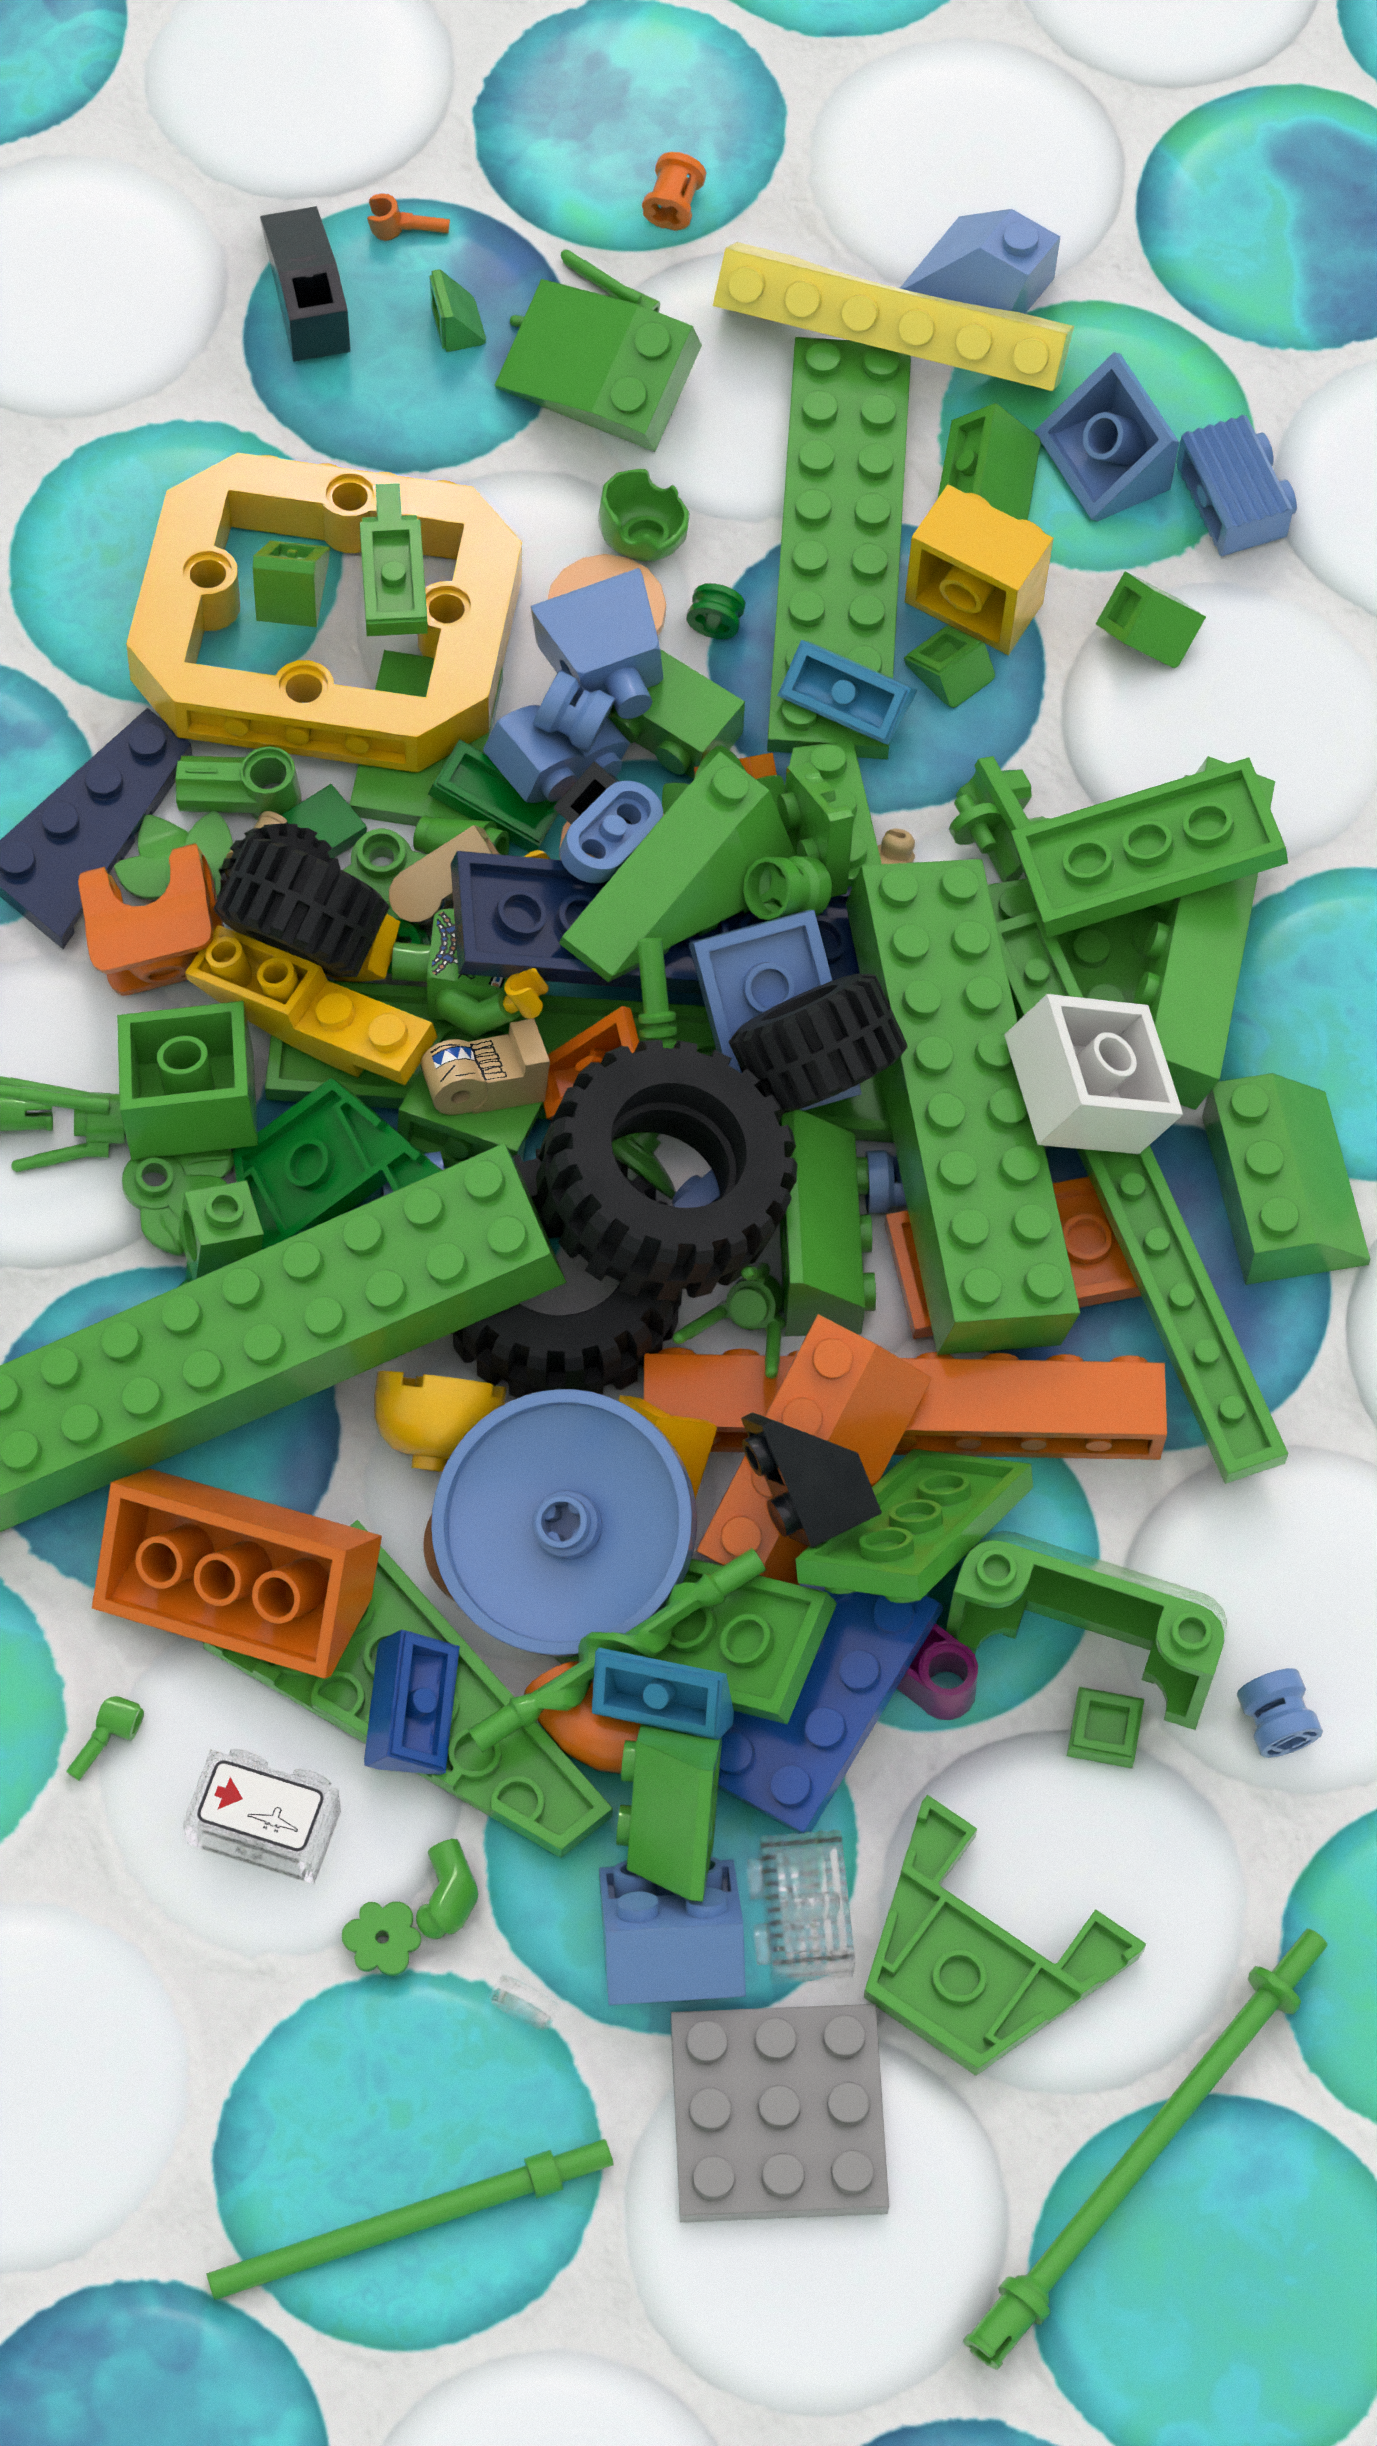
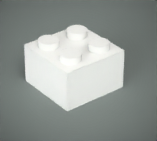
(1093, 1074)

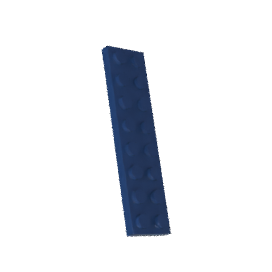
(520, 907)

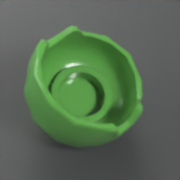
(641, 517)

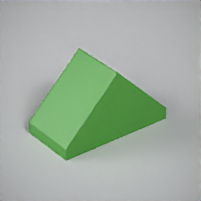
(289, 582)

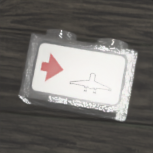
(263, 1814)

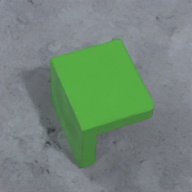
(1150, 620)

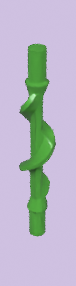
(646, 1638)

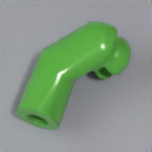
(454, 1895)

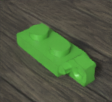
(393, 568)

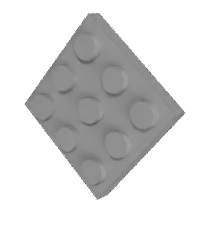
(778, 2113)

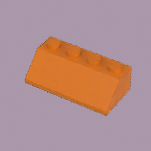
(835, 1391)
(234, 1571)

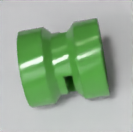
(786, 886)

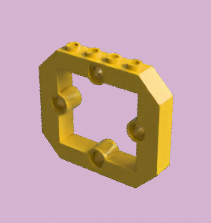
(195, 589)

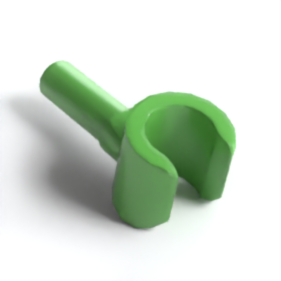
(114, 1717)

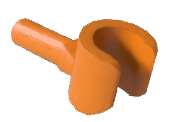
(390, 221)

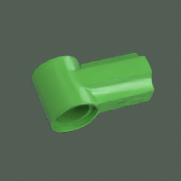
(237, 783)

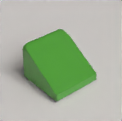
(454, 313)
(952, 665)

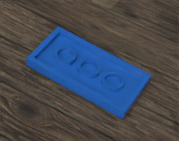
(859, 1664)

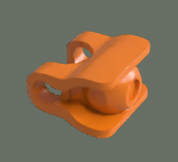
(152, 942)

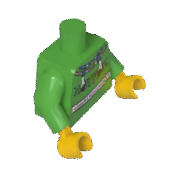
(467, 1001)

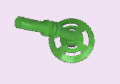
(639, 1148)

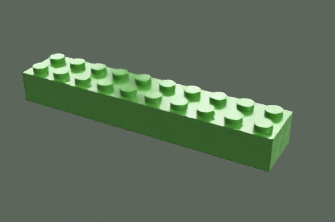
(268, 1331)

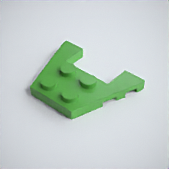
(965, 1977)

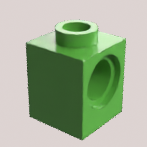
(219, 1227)

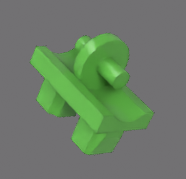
(990, 810)

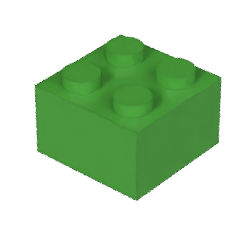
(187, 1080)

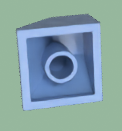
(989, 262)

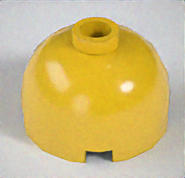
(430, 1413)

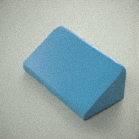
(846, 692)
(661, 1694)

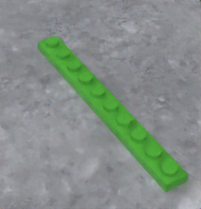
(1159, 1251)

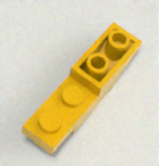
(308, 1011)

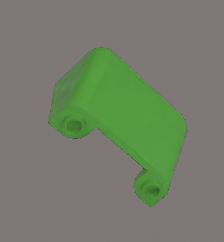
(1020, 1573)

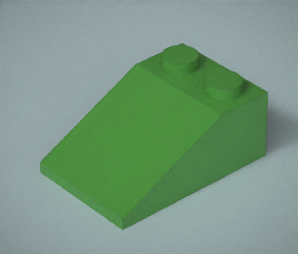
(600, 361)

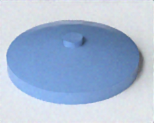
(562, 1520)

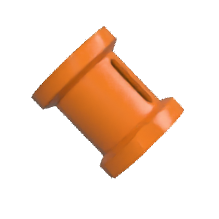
(673, 191)

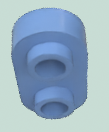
(605, 832)

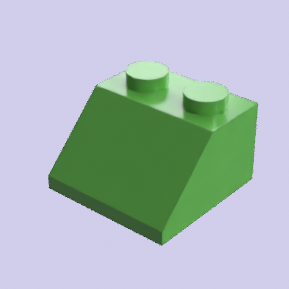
(671, 1809)

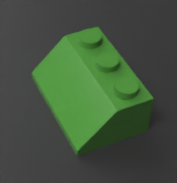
(1282, 1178)
(824, 1230)

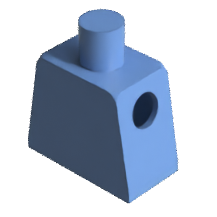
(604, 639)

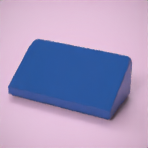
(411, 1704)

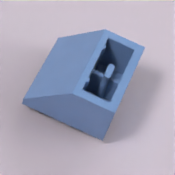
(669, 1945)

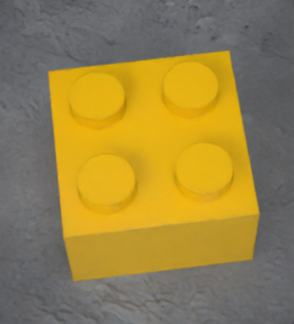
(978, 568)

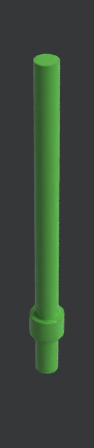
(540, 2175)

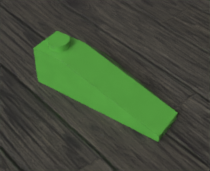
(683, 871)

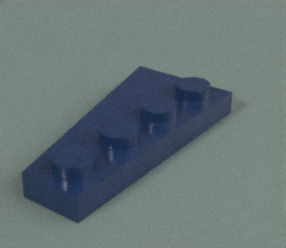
(87, 824)

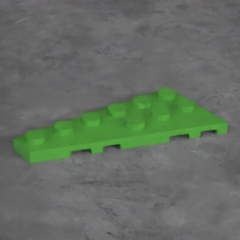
(517, 1781)

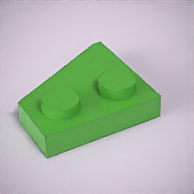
(819, 828)

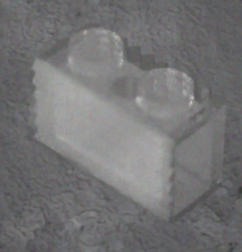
(804, 1907)

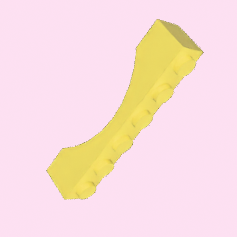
(892, 318)

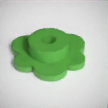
(391, 1921)

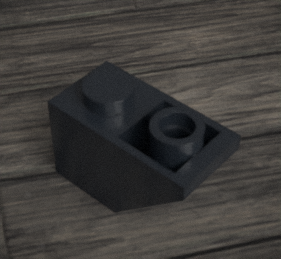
(813, 1482)

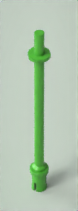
(1026, 2296)

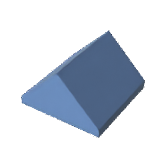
(1111, 441)

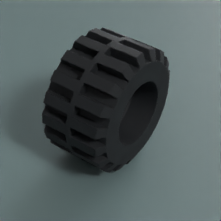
(301, 906)
(820, 1041)

